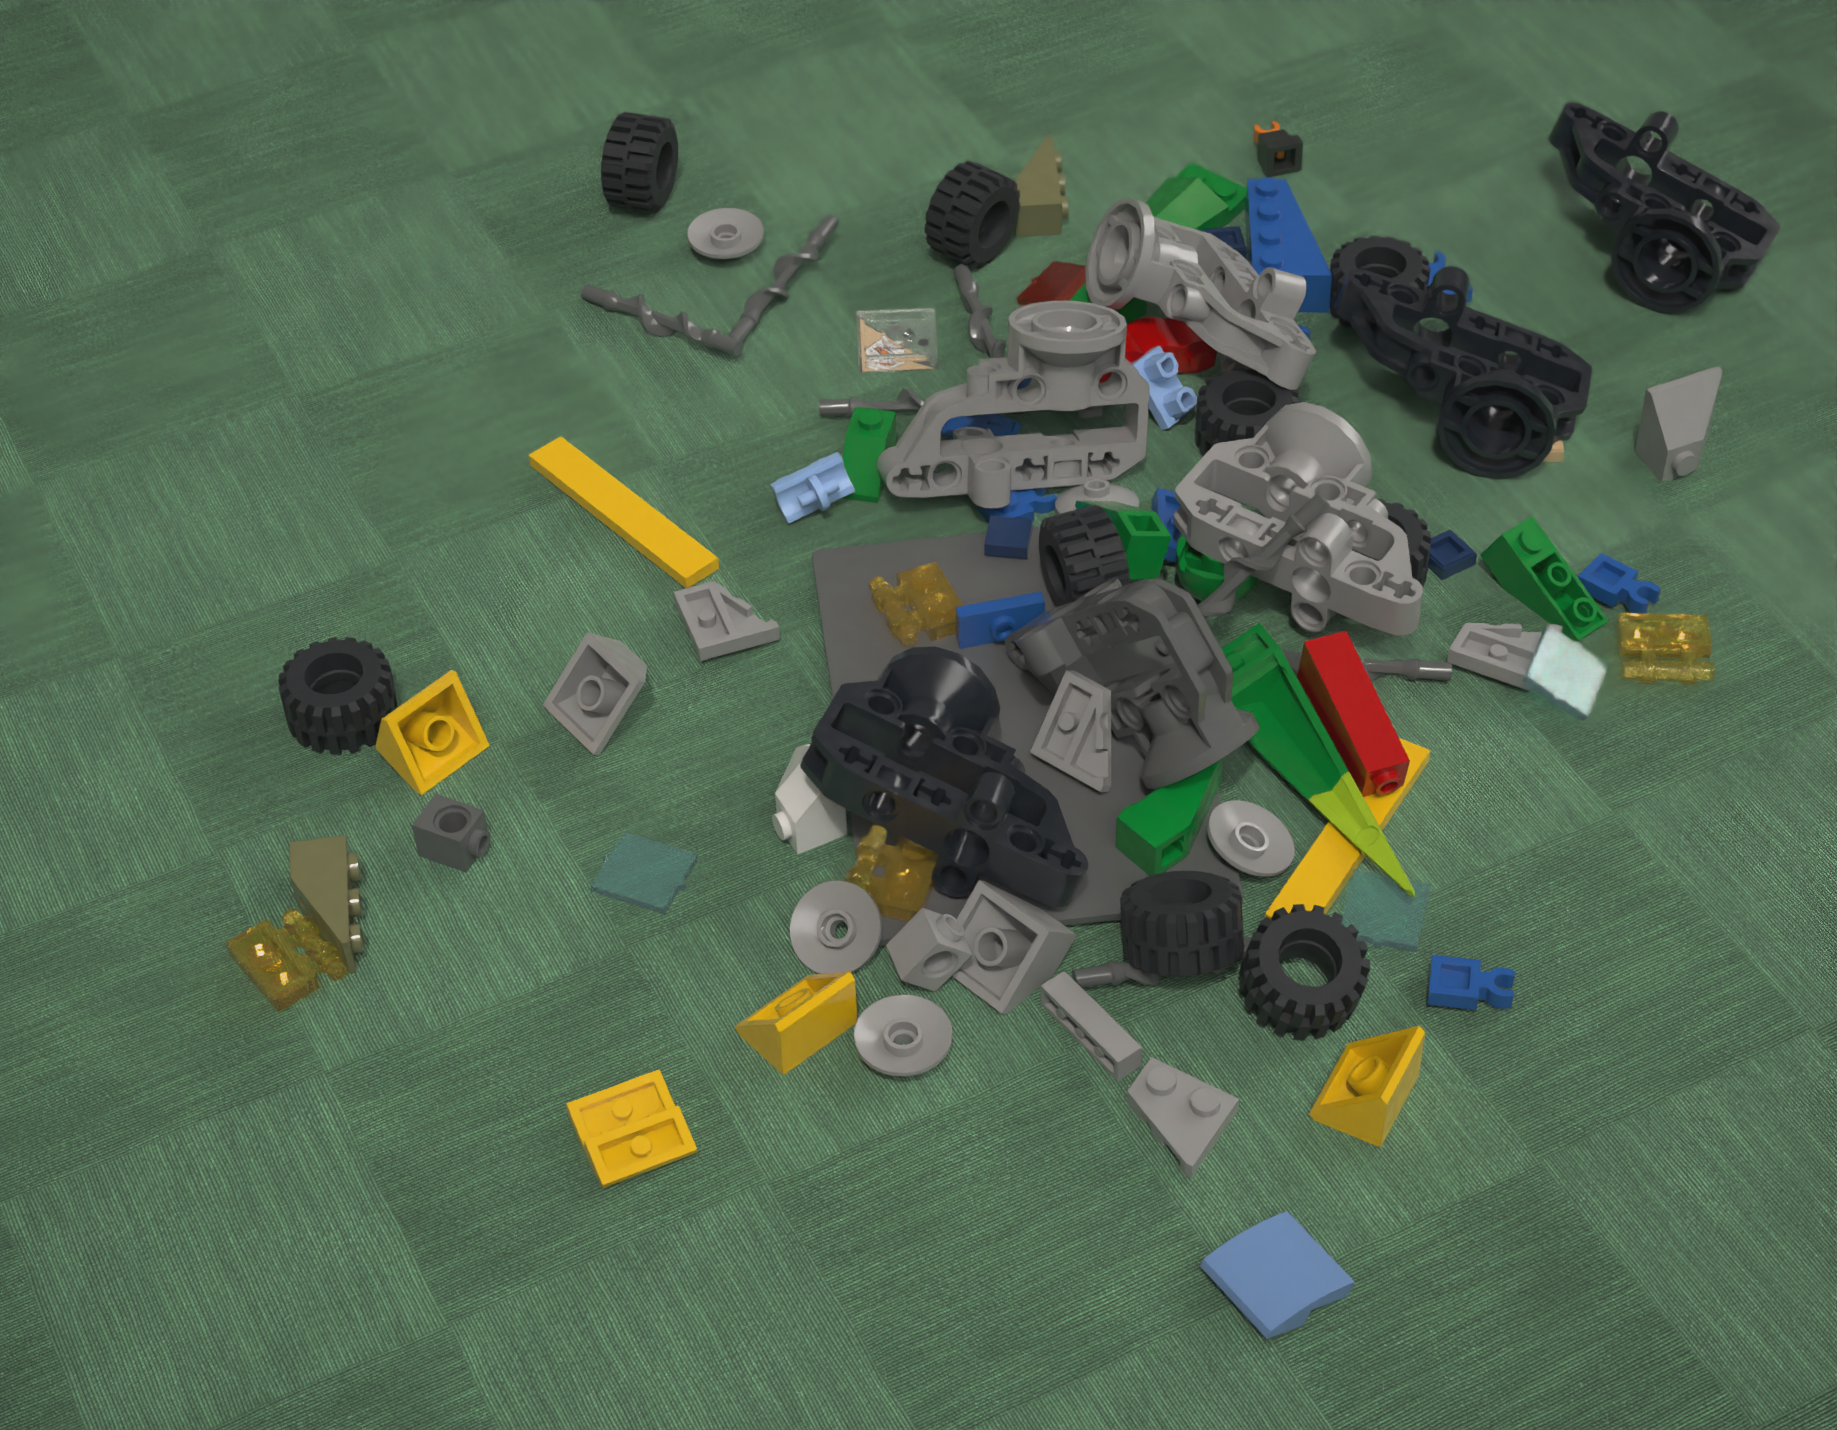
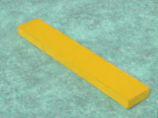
(624, 512)
(1334, 857)

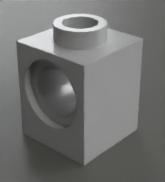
(929, 949)

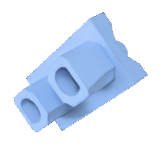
(1167, 396)
(812, 487)

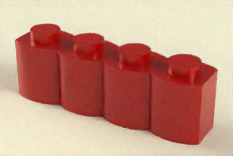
(1173, 337)

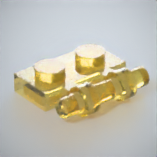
(927, 595)
(1665, 636)
(907, 878)
(276, 968)

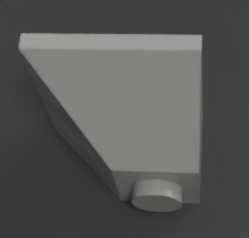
(1677, 423)
(596, 690)
(1011, 947)

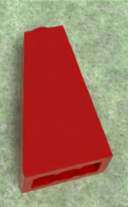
(1353, 713)

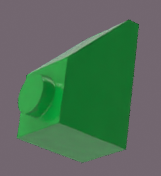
(866, 438)

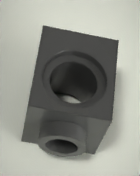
(451, 833)

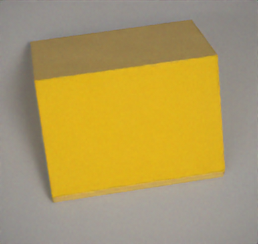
(431, 734)
(802, 1019)
(1371, 1084)

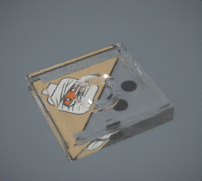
(897, 340)

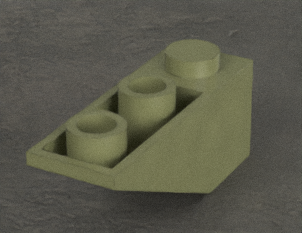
(1042, 193)
(325, 891)

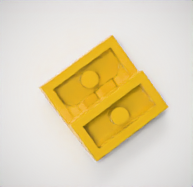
(630, 1128)

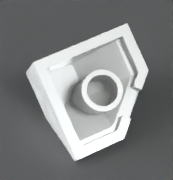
(803, 811)

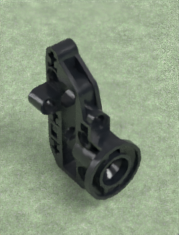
(1668, 241)
(1496, 406)
(925, 766)

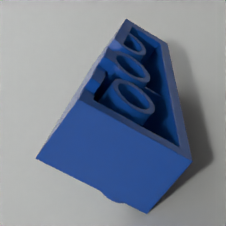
(1282, 240)

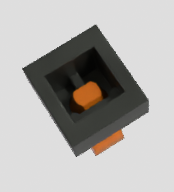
(1278, 151)

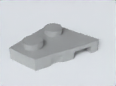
(720, 621)
(1496, 651)
(1078, 731)
(1181, 1111)

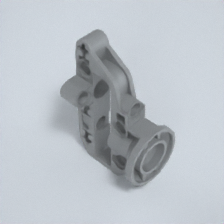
(1205, 286)
(1065, 354)
(1277, 472)

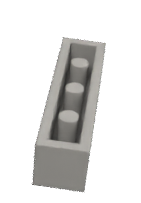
(1091, 1026)

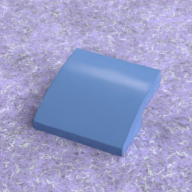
(1277, 1274)

